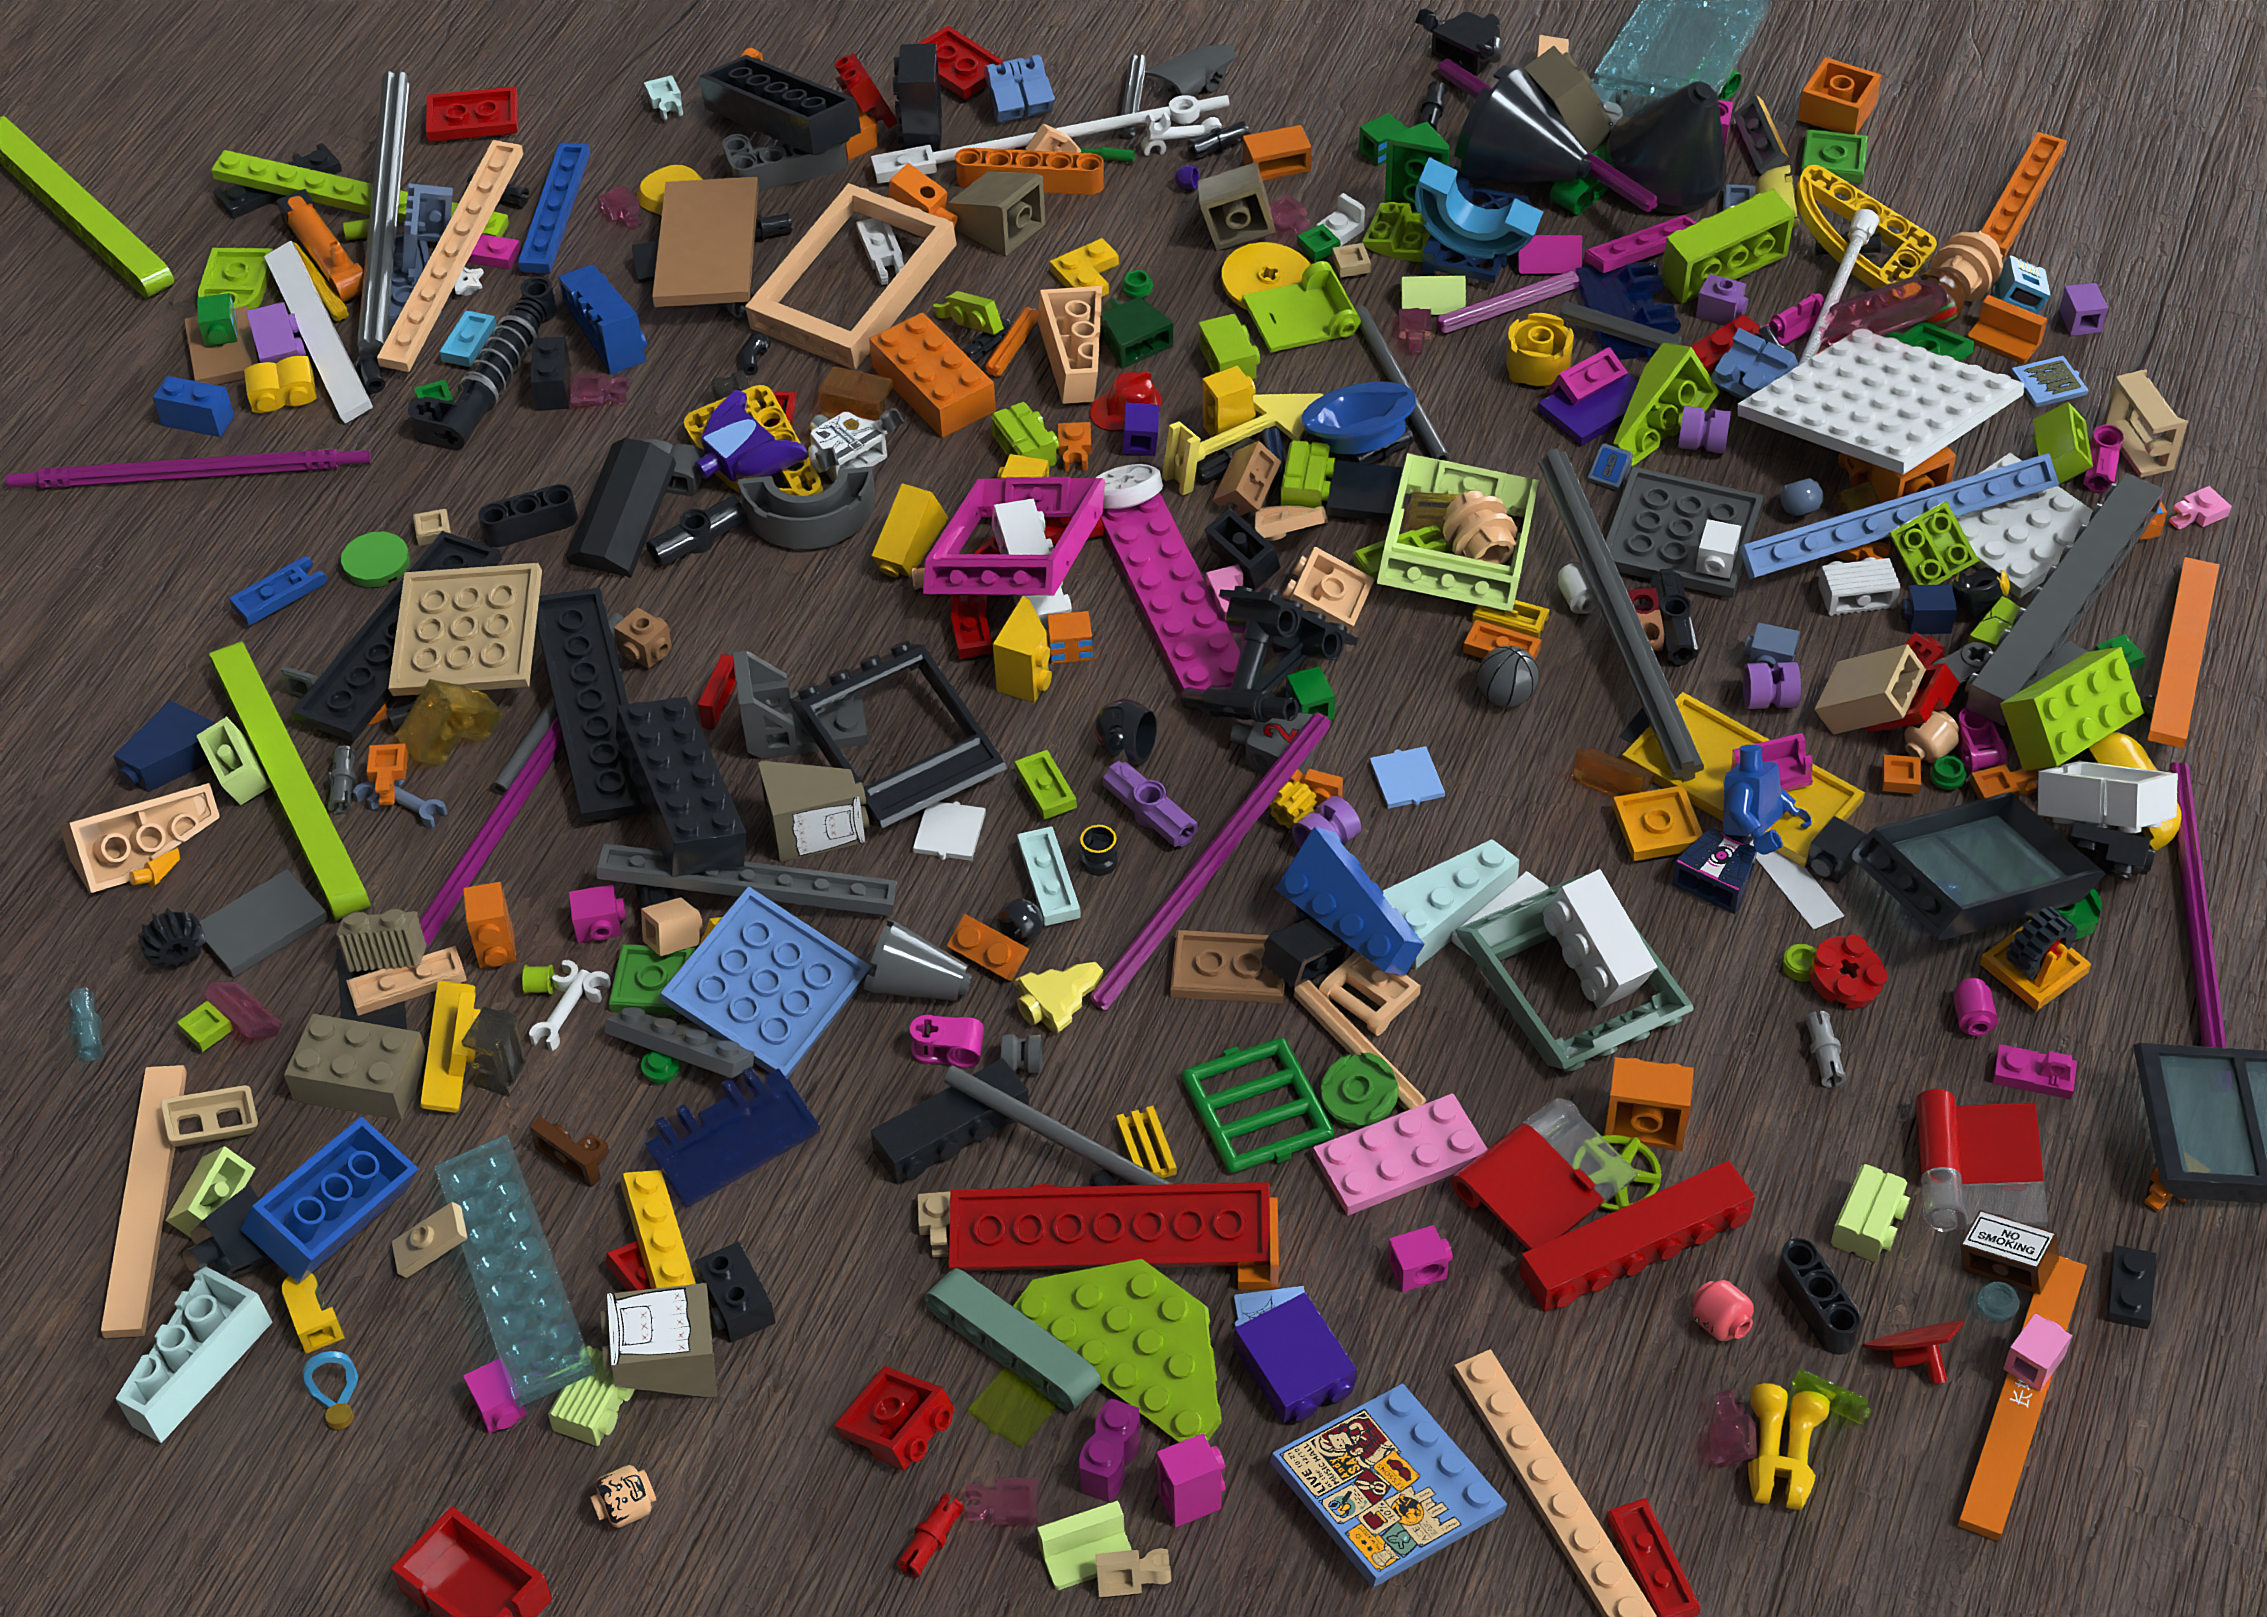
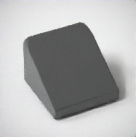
(297, 682)

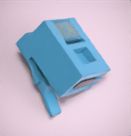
(2022, 285)

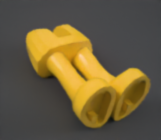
(1805, 1413)

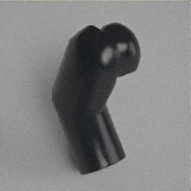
(754, 344)

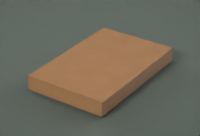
(225, 361)
(1223, 968)

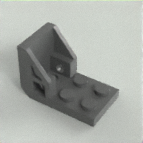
(771, 722)

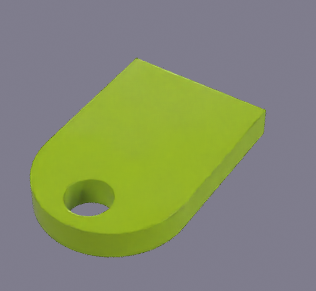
(237, 272)

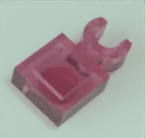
(595, 388)
(1012, 1501)

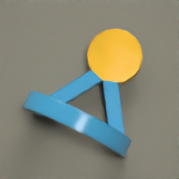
(338, 1414)

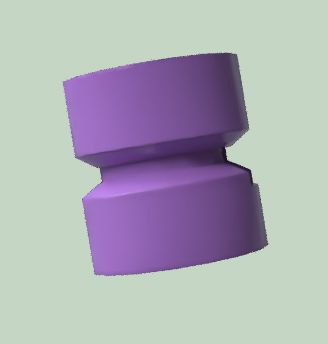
(1704, 429)
(1771, 685)
(1333, 815)

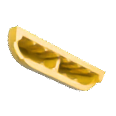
(2125, 751)

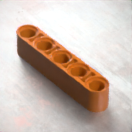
(1060, 170)

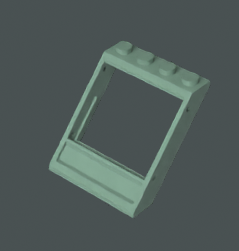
(1522, 927)

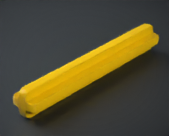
(330, 299)

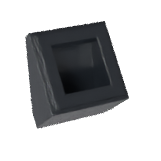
(645, 260)

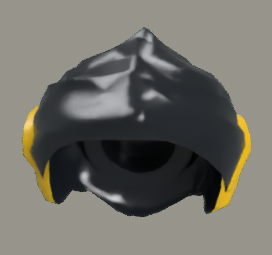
(1980, 590)

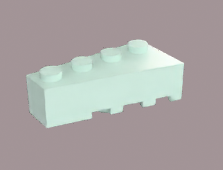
(1452, 893)
(192, 1352)

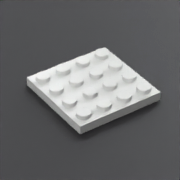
(2024, 533)

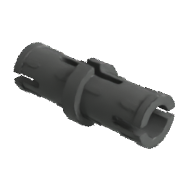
(341, 780)

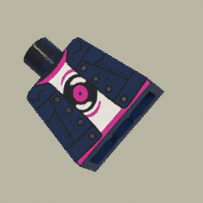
(1717, 868)

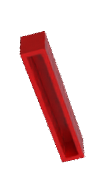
(1637, 1236)

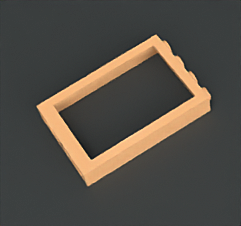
(828, 340)

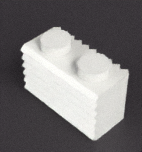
(1858, 586)

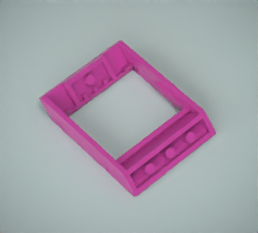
(1014, 575)

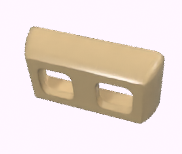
(207, 1107)

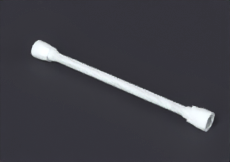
(1861, 229)

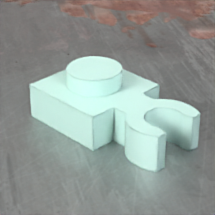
(665, 95)

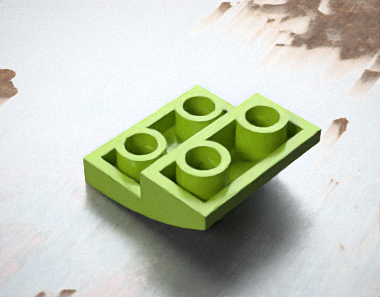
(1397, 232)
(1933, 546)

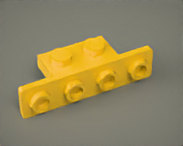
(446, 1054)

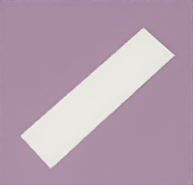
(1800, 889)

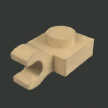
(935, 1220)
(1124, 1572)

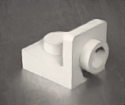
(1346, 220)

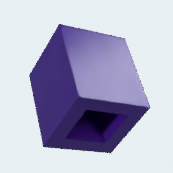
(1140, 429)

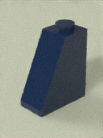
(163, 748)

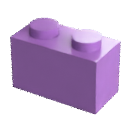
(274, 333)

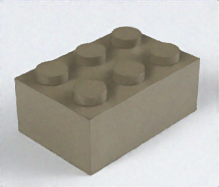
(1571, 96)
(356, 1066)

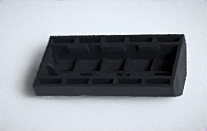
(622, 507)

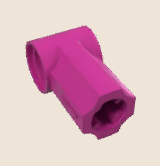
(2105, 453)

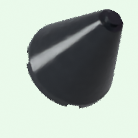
(1518, 136)
(1673, 148)

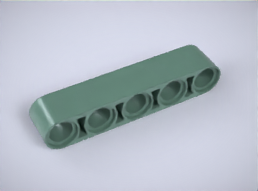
(1012, 1339)

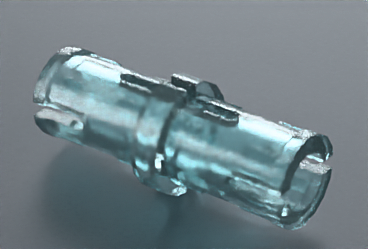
(86, 1024)

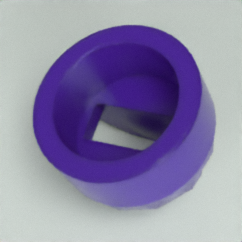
(1187, 177)

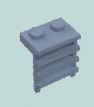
(425, 219)

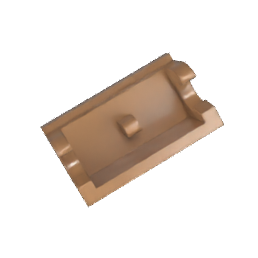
(1247, 478)

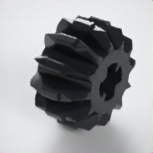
(171, 938)

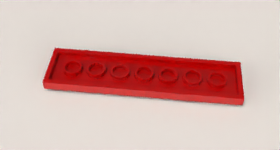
(1109, 1226)

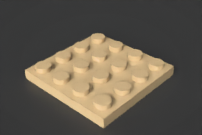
(466, 628)

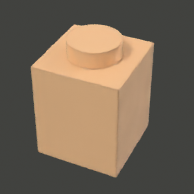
(671, 926)

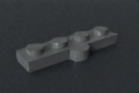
(682, 1041)

